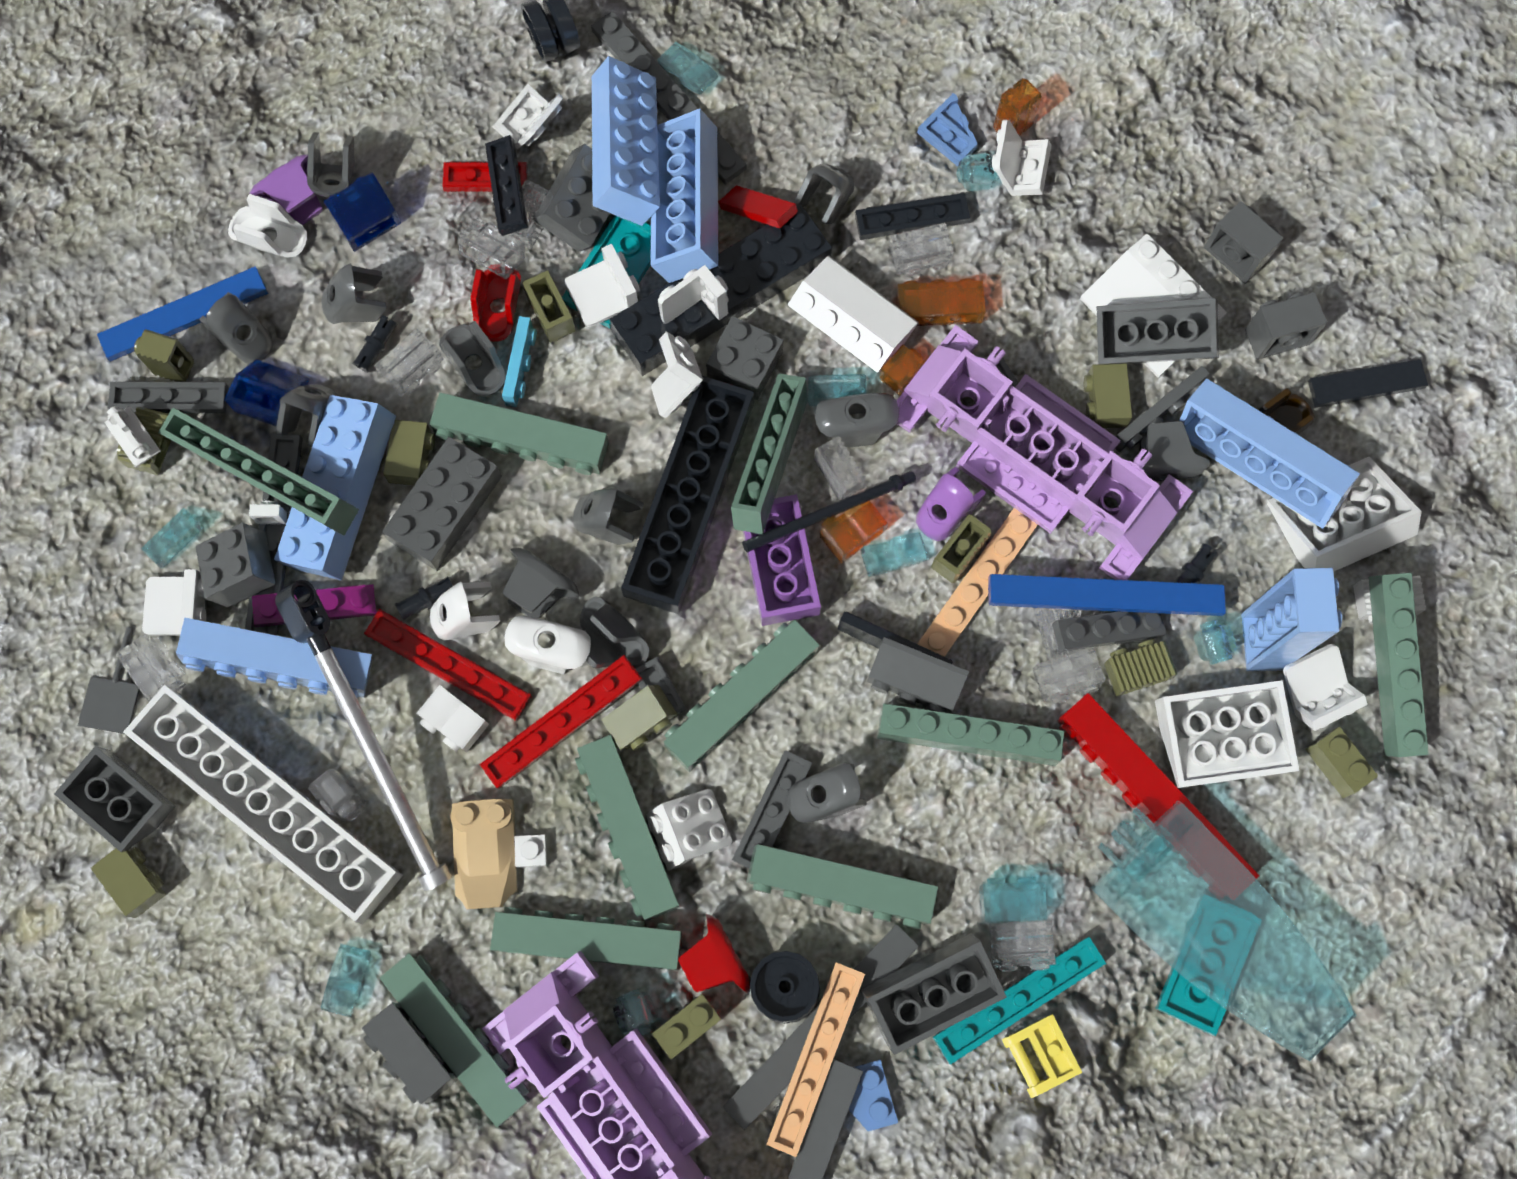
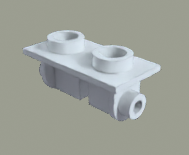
(131, 435)

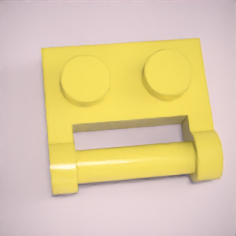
(1051, 1051)

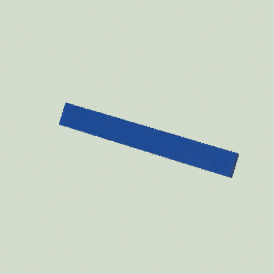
(1106, 595)

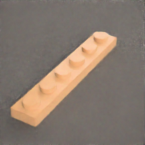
(974, 587)
(815, 1059)

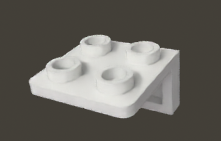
(527, 116)
(1021, 163)
(695, 286)
(603, 288)
(680, 376)
(170, 601)
(1321, 688)
(688, 828)

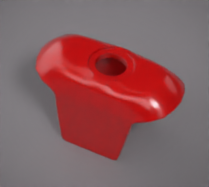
(485, 289)
(713, 961)

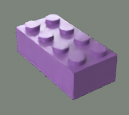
(784, 570)

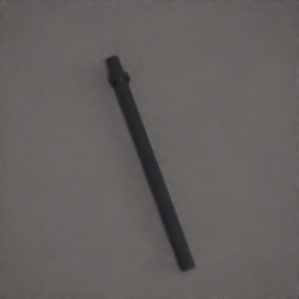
(894, 484)

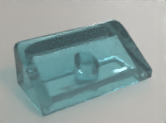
(834, 386)
(172, 538)

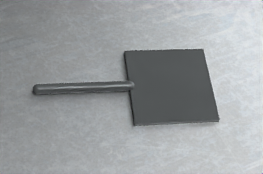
(109, 702)

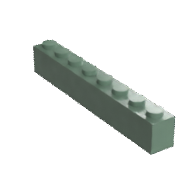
(259, 471)

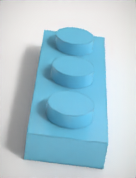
(519, 362)

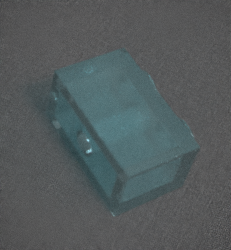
(1012, 901)

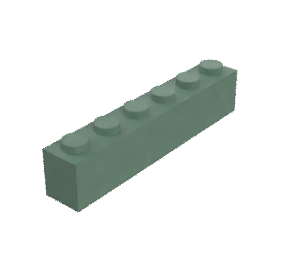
(519, 433)
(769, 454)
(1398, 665)
(741, 695)
(970, 734)
(627, 827)
(843, 885)
(597, 940)
(455, 1038)

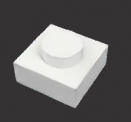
(268, 513)
(530, 851)

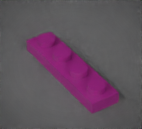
(338, 603)

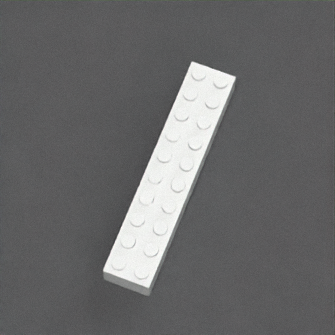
(263, 804)

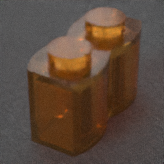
(852, 530)

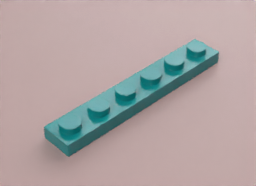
(1021, 1000)

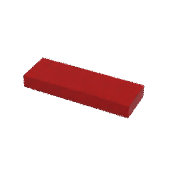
(472, 176)
(758, 206)

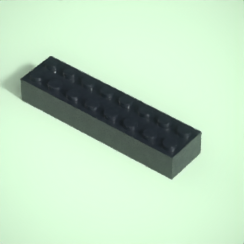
(753, 272)
(688, 495)

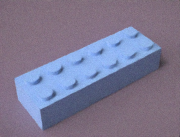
(625, 141)
(687, 220)
(1267, 453)
(346, 465)
(1291, 619)
(265, 657)

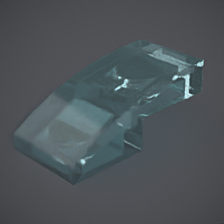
(688, 67)
(894, 555)
(345, 980)

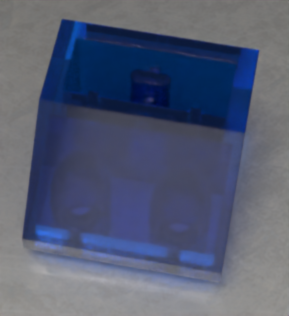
(362, 212)
(259, 388)

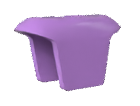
(289, 188)
(955, 499)

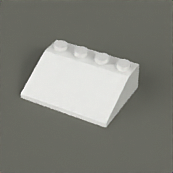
(1145, 276)
(1368, 521)
(1227, 734)

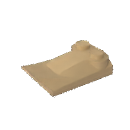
(484, 852)

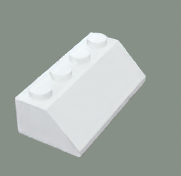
(852, 313)

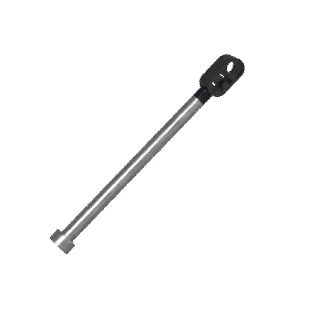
(308, 624)

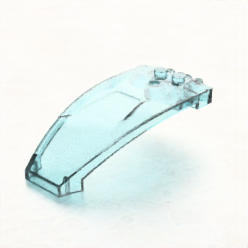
(1222, 930)

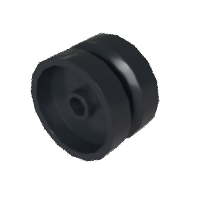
(550, 27)
(788, 1006)

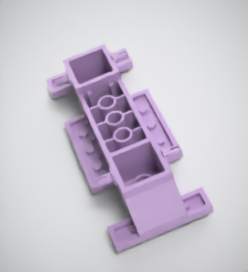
(1041, 452)
(604, 1102)

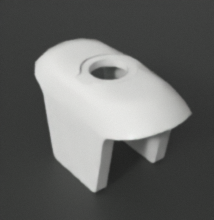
(262, 214)
(458, 616)
(568, 652)

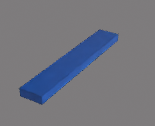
(180, 313)

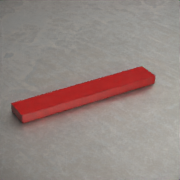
(448, 665)
(561, 722)

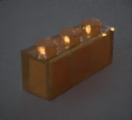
(943, 301)

